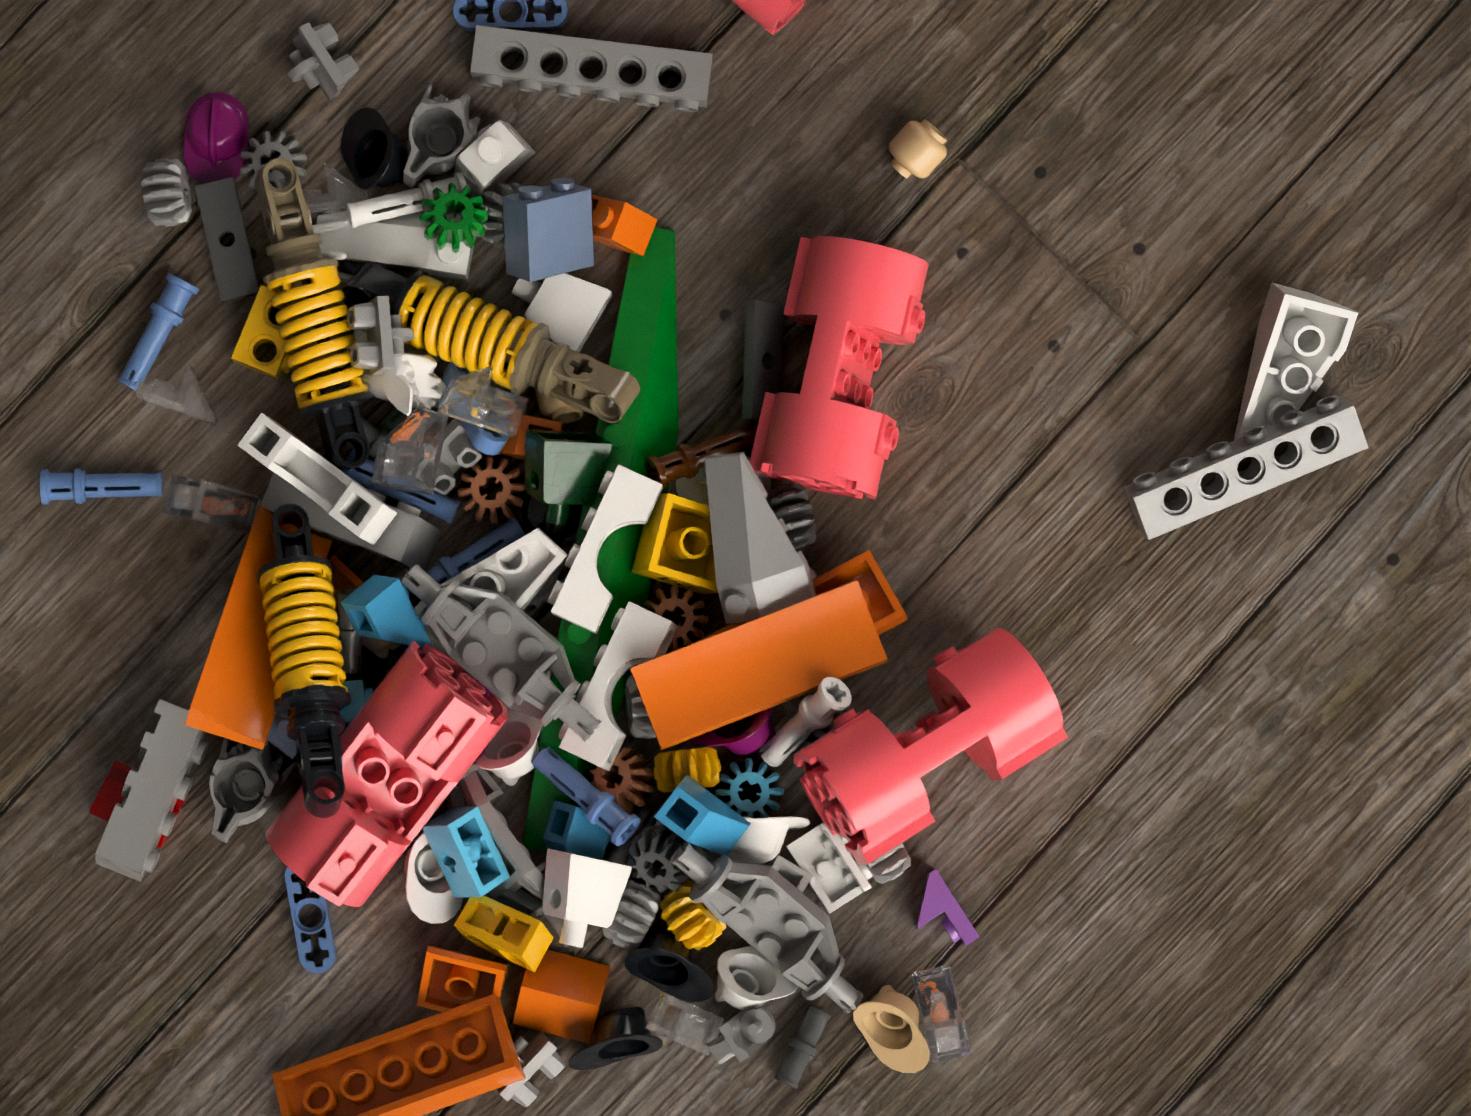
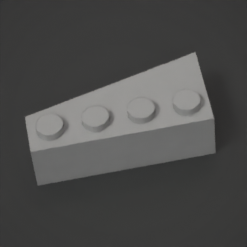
(404, 540)
(151, 794)

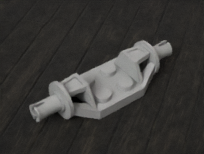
(503, 650)
(482, 791)
(773, 921)

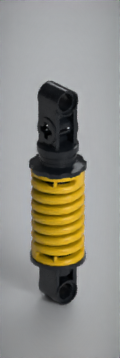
(306, 656)

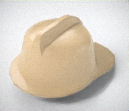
(892, 1030)

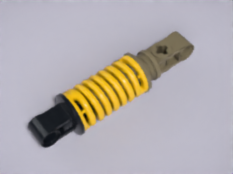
(311, 319)
(483, 337)

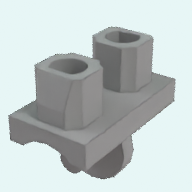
(315, 63)
(383, 335)
(456, 452)
(742, 1035)
(533, 1055)

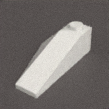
(397, 245)
(1291, 353)
(514, 570)

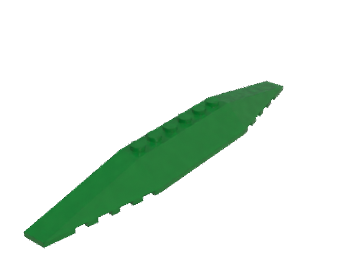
(648, 351)

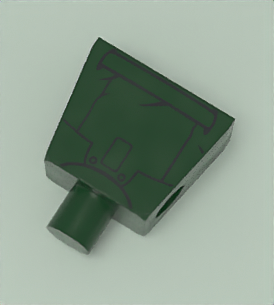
(564, 469)

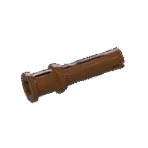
(684, 457)

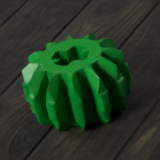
(453, 232)

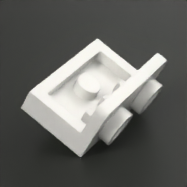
(834, 871)

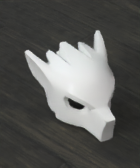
(409, 382)

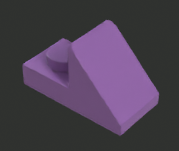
(938, 900)

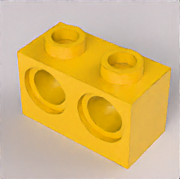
(261, 330)
(504, 931)

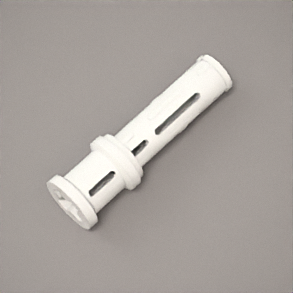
(399, 203)
(814, 713)

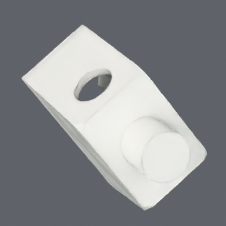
(493, 158)
(565, 305)
(582, 892)

